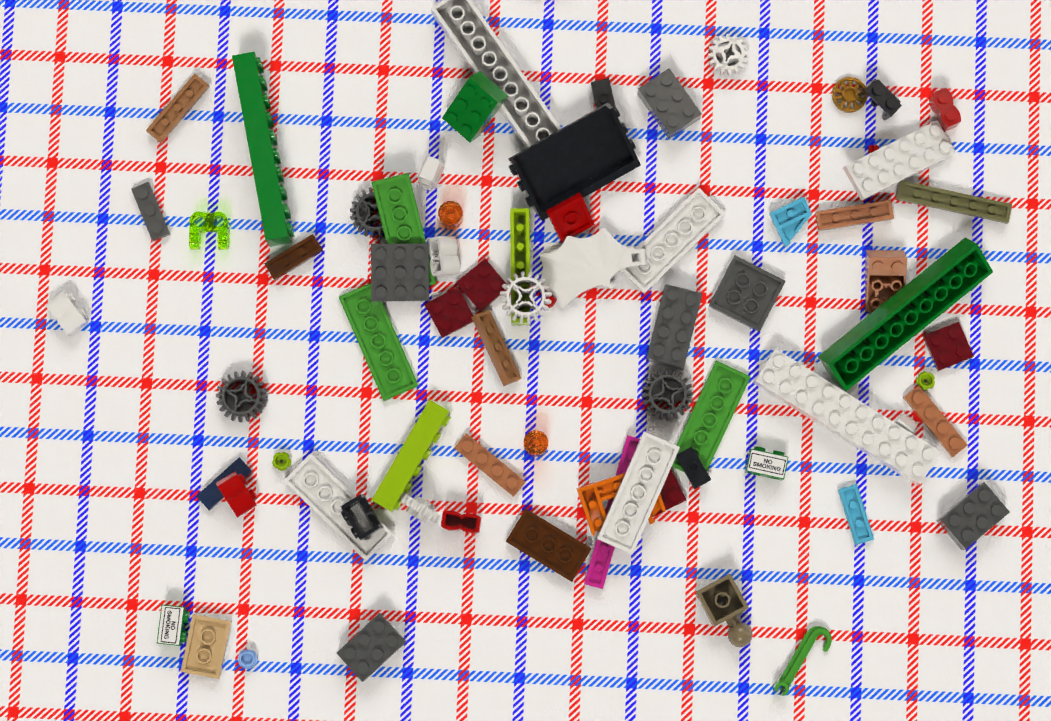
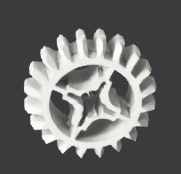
(532, 291)

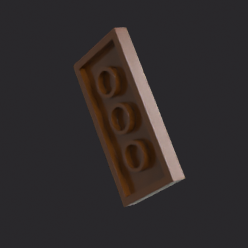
(548, 545)

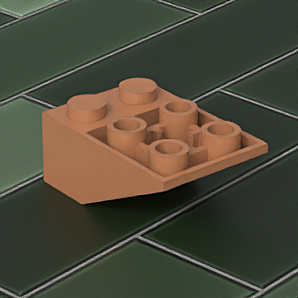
(883, 276)

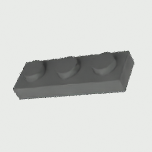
(150, 211)

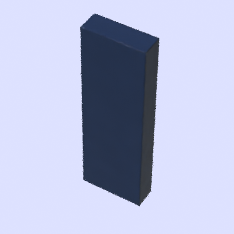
(211, 494)

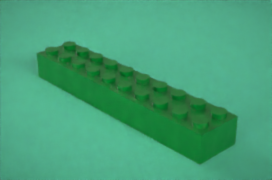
(262, 149)
(905, 314)

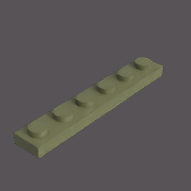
(954, 202)

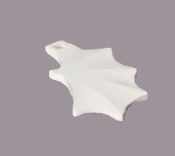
(586, 265)

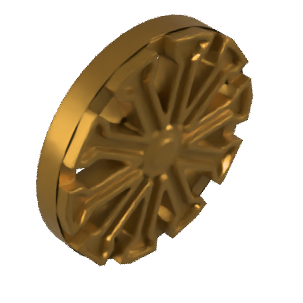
(848, 94)

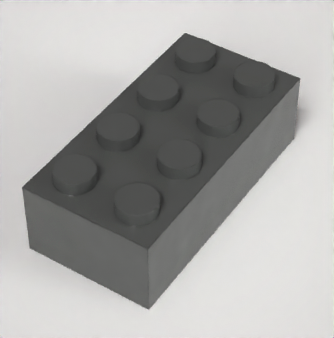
(674, 326)

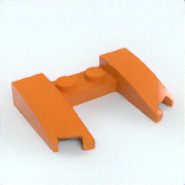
(596, 492)

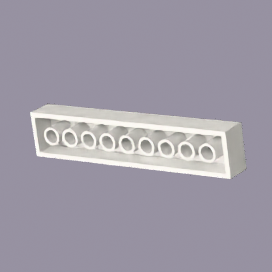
(485, 53)
(847, 417)

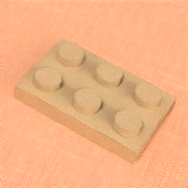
(206, 646)

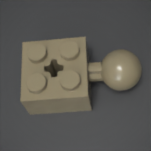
(738, 633)

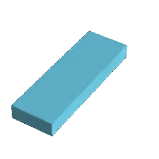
(855, 514)

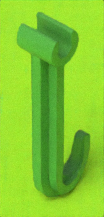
(800, 655)

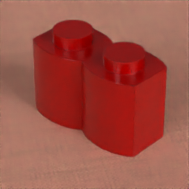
(942, 105)
(236, 493)
(455, 521)

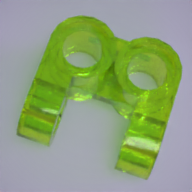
(209, 226)

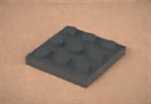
(399, 272)
(747, 293)

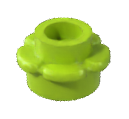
(930, 380)
(276, 461)

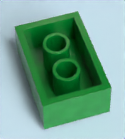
(474, 106)

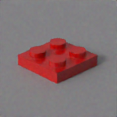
(570, 217)

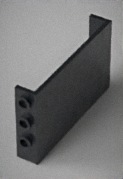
(575, 160)

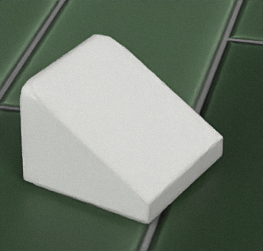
(906, 422)

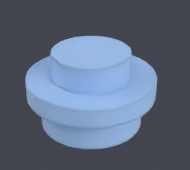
(247, 658)

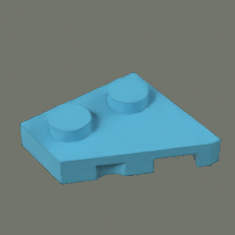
(790, 218)

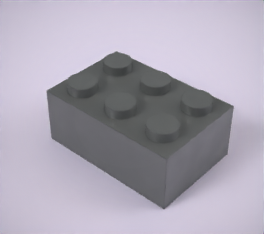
(669, 103)
(973, 516)
(371, 647)

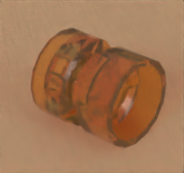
(451, 215)
(535, 443)

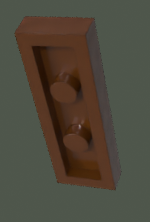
(293, 257)

